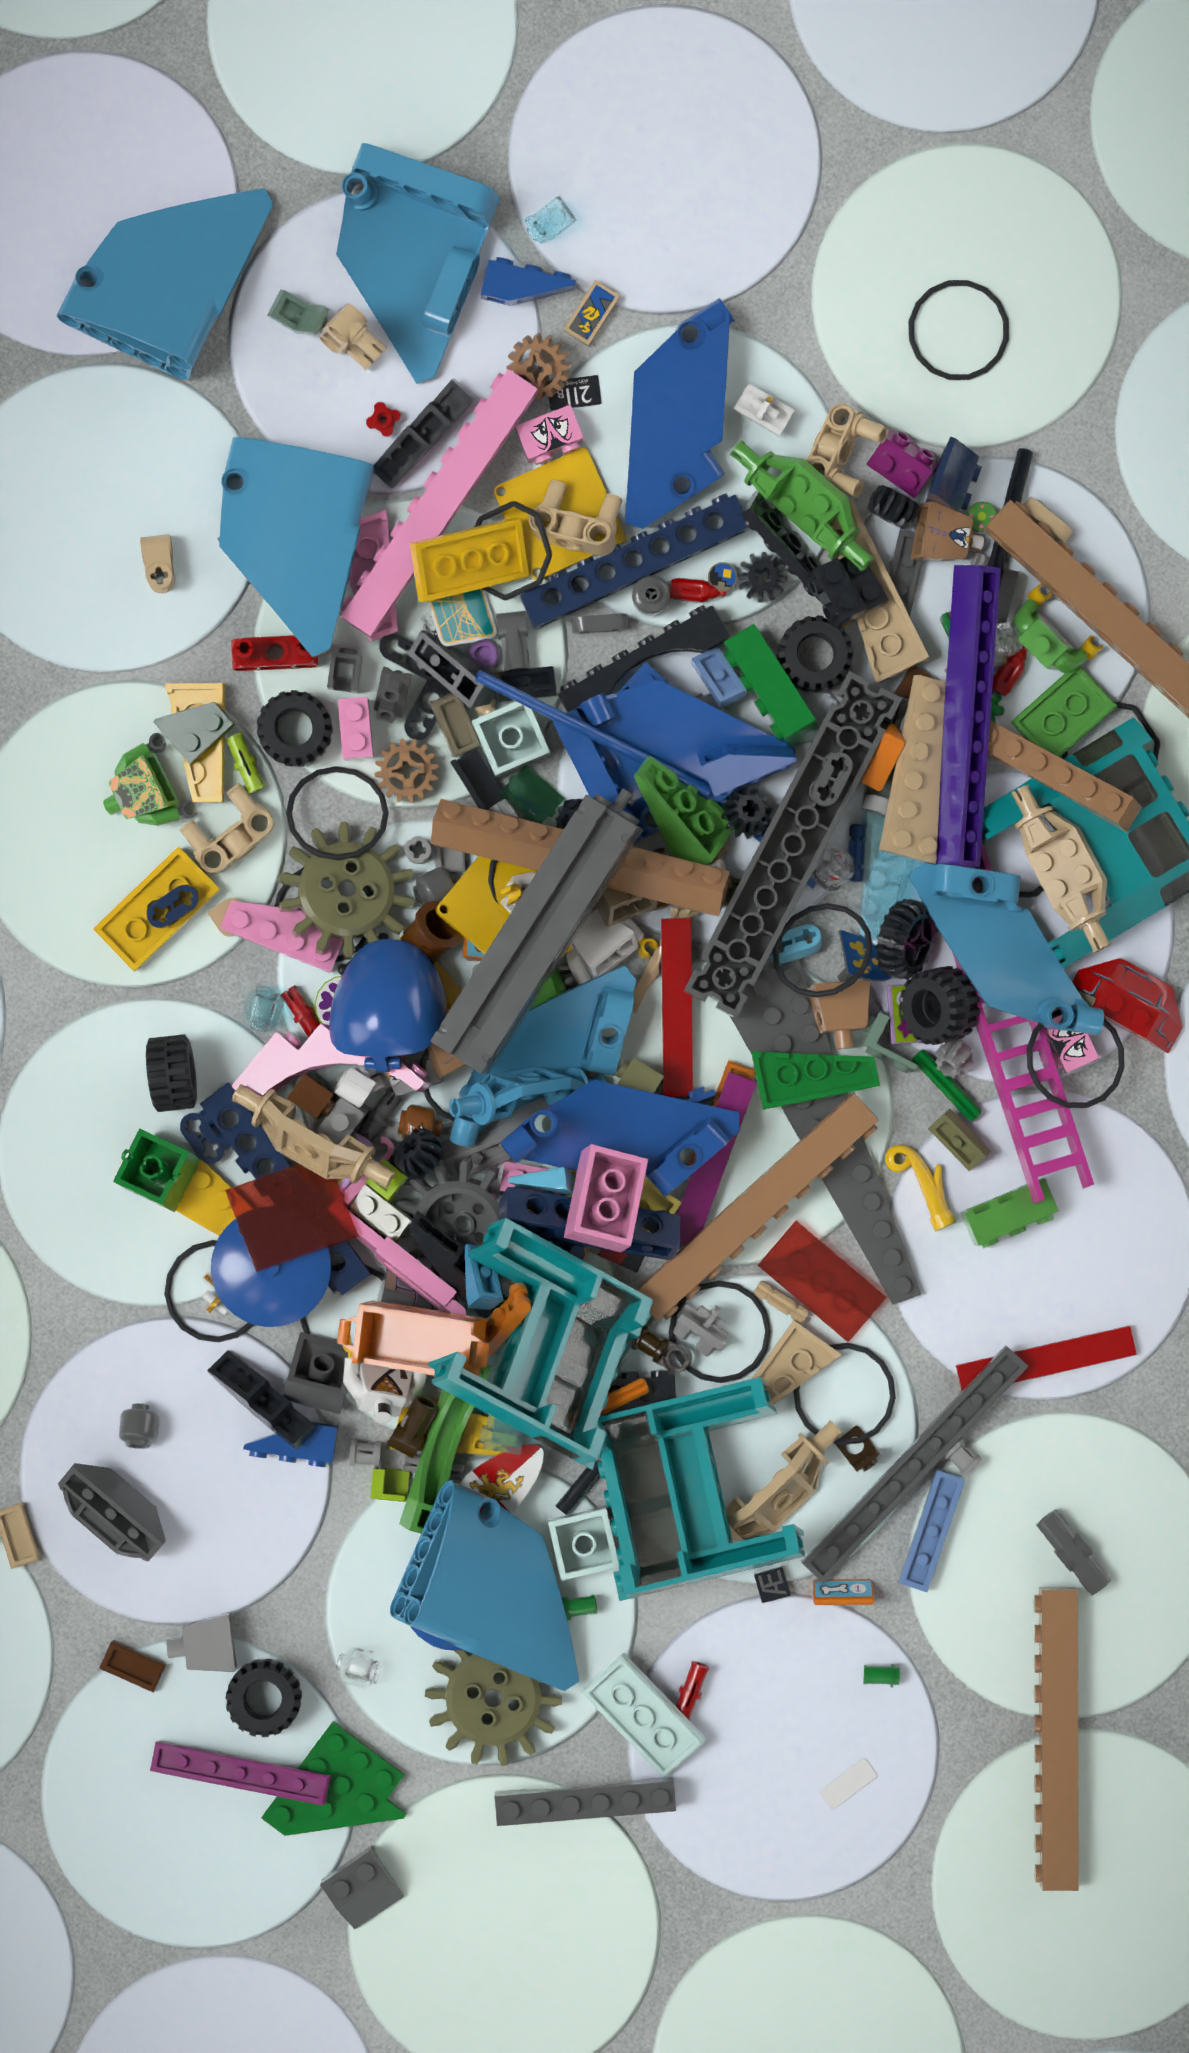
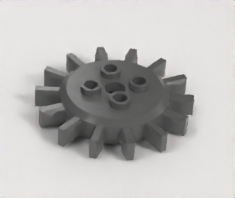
(463, 1194)

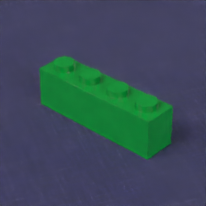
(771, 686)

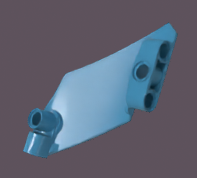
(1002, 946)
(563, 1036)

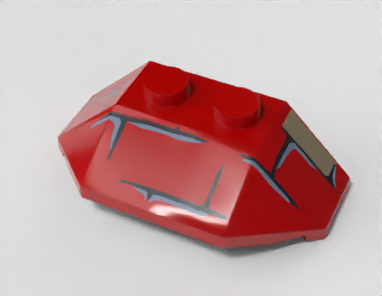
(1132, 1000)

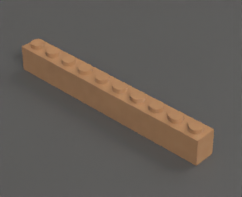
(1092, 601)
(529, 843)
(758, 1204)
(1057, 1738)

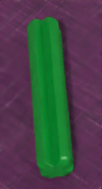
(947, 1086)

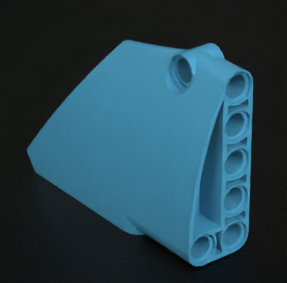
(294, 530)

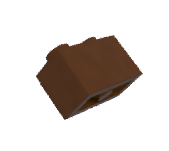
(312, 1097)

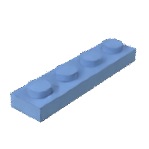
(931, 1530)

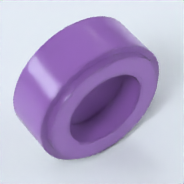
(485, 652)

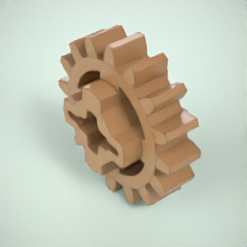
(547, 356)
(408, 784)

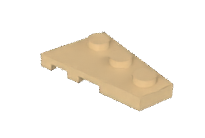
(794, 1361)

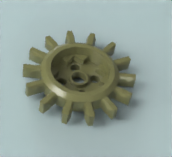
(321, 904)
(467, 1712)

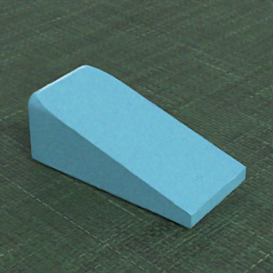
(553, 1180)

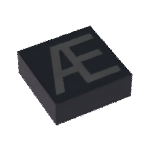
(772, 1584)

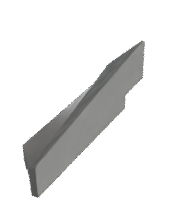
(487, 1147)

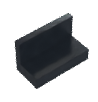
(477, 779)

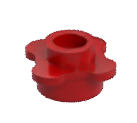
(386, 427)

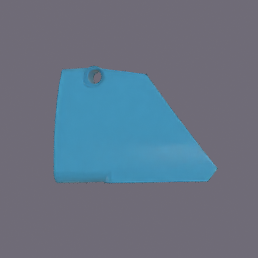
(413, 249)
(166, 278)
(487, 1588)

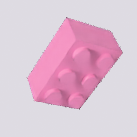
(606, 1198)

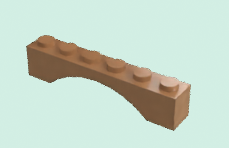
(1063, 777)

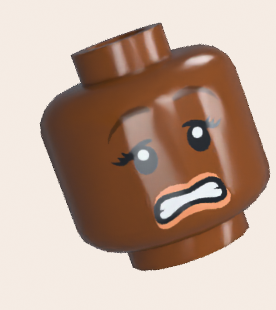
(419, 1117)

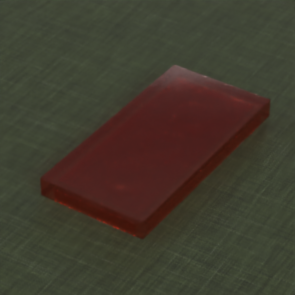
(821, 1281)

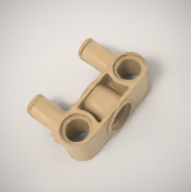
(349, 335)
(836, 442)
(576, 530)
(234, 841)

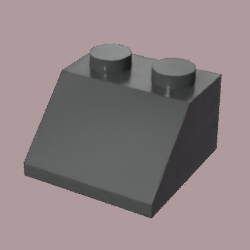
(317, 1374)
(361, 1888)

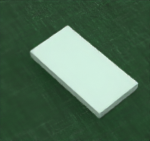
(643, 1715)

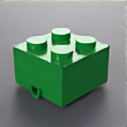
(156, 1170)

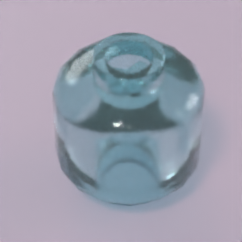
(263, 1008)

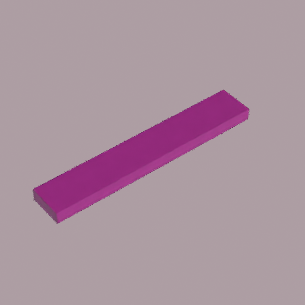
(706, 1179)
(240, 1773)

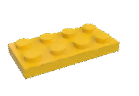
(469, 559)
(127, 925)

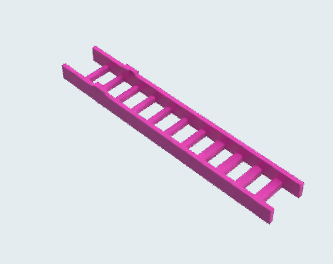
(1012, 1114)

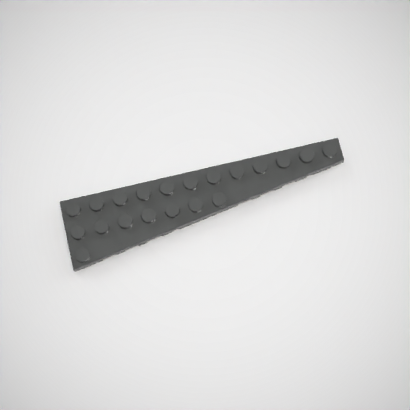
(785, 1023)

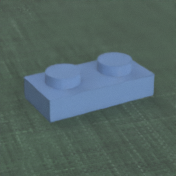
(719, 677)

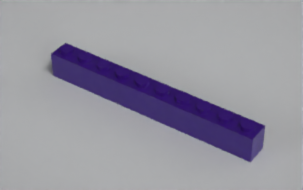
(967, 714)

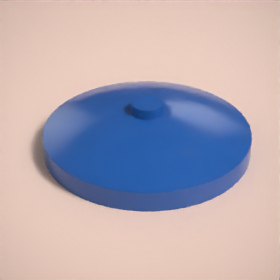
(271, 1295)

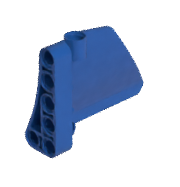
(659, 723)

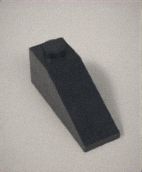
(452, 669)

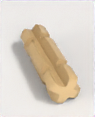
(781, 1302)

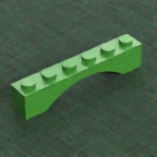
(437, 1457)

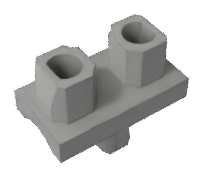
(704, 1324)

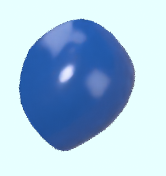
(387, 1004)

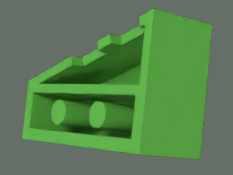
(1008, 1214)

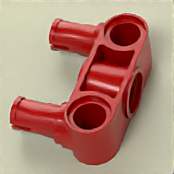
(251, 655)

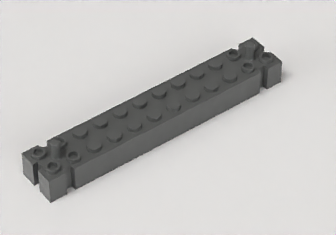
(790, 848)

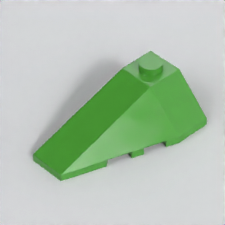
(684, 818)

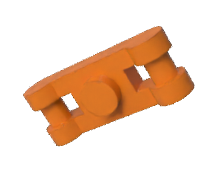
(507, 1317)

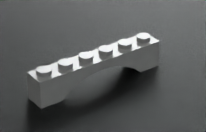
(611, 1800)

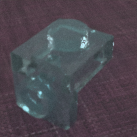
(549, 221)

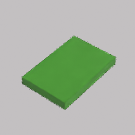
(1064, 712)

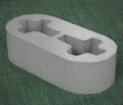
(875, 805)

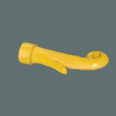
(931, 1187)

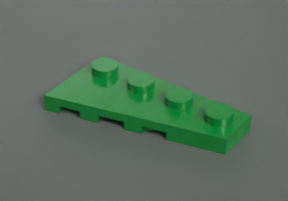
(805, 1077)

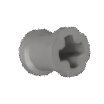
(423, 858)
(373, 1450)
(963, 1457)

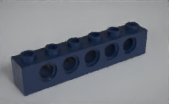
(660, 1243)

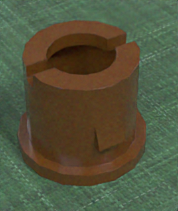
(431, 932)

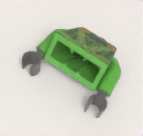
(143, 788)

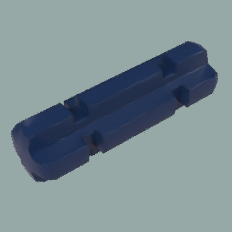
(856, 849)

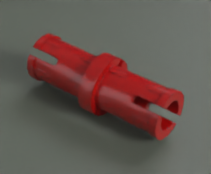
(301, 1010)
(691, 1689)

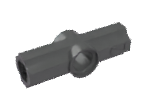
(1073, 1552)

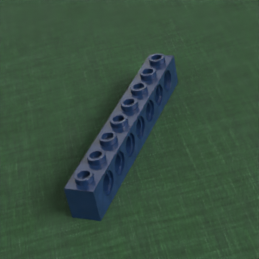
(723, 506)
(212, 1113)

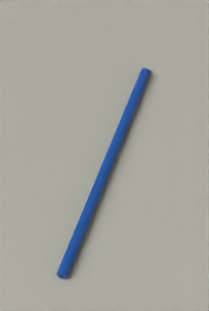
(582, 727)

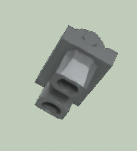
(391, 694)

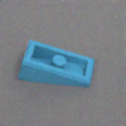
(482, 1283)

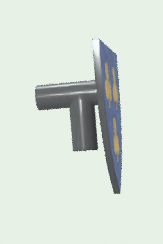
(853, 953)

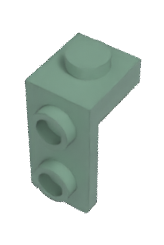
(298, 314)
(874, 1030)

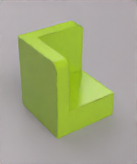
(397, 1182)
(389, 1484)

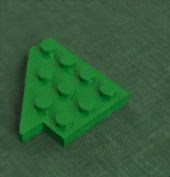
(355, 1793)

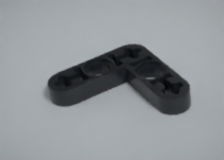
(431, 686)

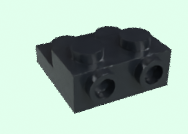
(846, 590)

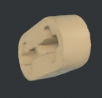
(1038, 512)

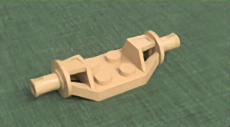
(1064, 867)
(307, 1148)
(787, 1490)

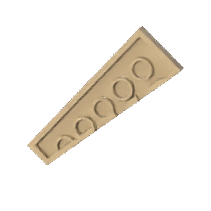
(888, 630)
(915, 792)

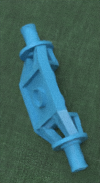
(499, 1091)

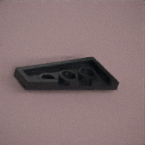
(778, 539)

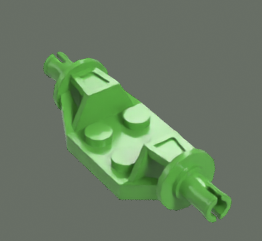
(806, 500)

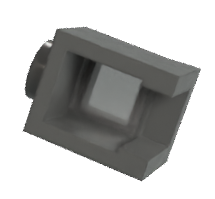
(345, 670)

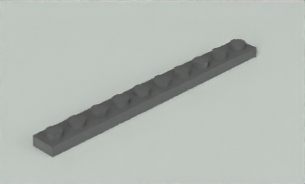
(914, 1464)

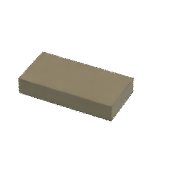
(455, 724)

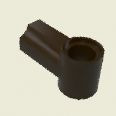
(410, 1432)

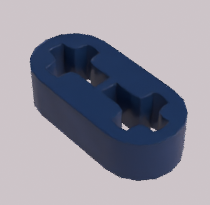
(177, 912)
(196, 1142)

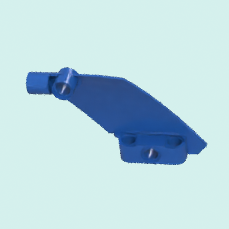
(678, 417)
(628, 1123)

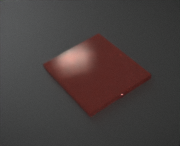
(289, 1215)

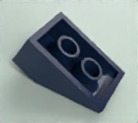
(953, 476)

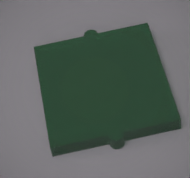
(532, 795)

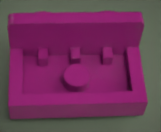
(903, 462)

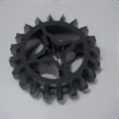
(905, 939)

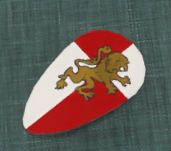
(507, 1476)

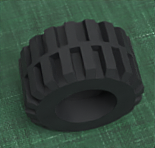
(822, 628)
(276, 709)
(922, 1006)
(171, 1073)
(248, 1719)

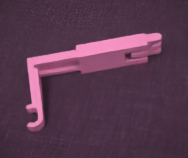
(398, 1259)

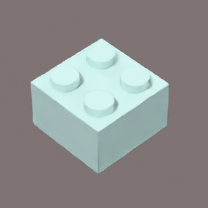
(512, 740)
(583, 1543)

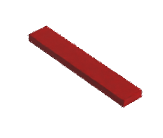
(676, 1007)
(1062, 1355)

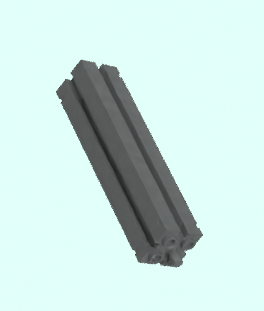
(538, 931)

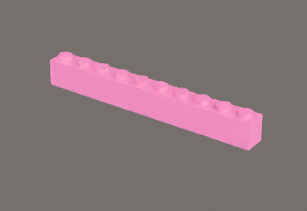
(440, 501)

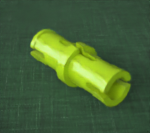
(236, 744)

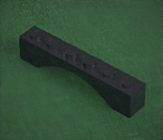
(695, 635)

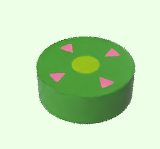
(981, 514)

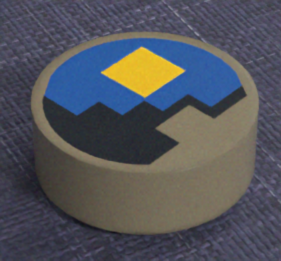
(722, 576)

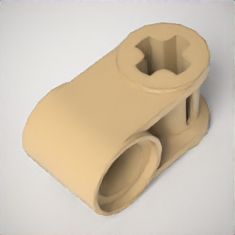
(158, 557)

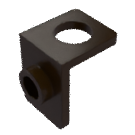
(864, 1459)

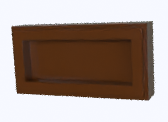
(132, 1666)

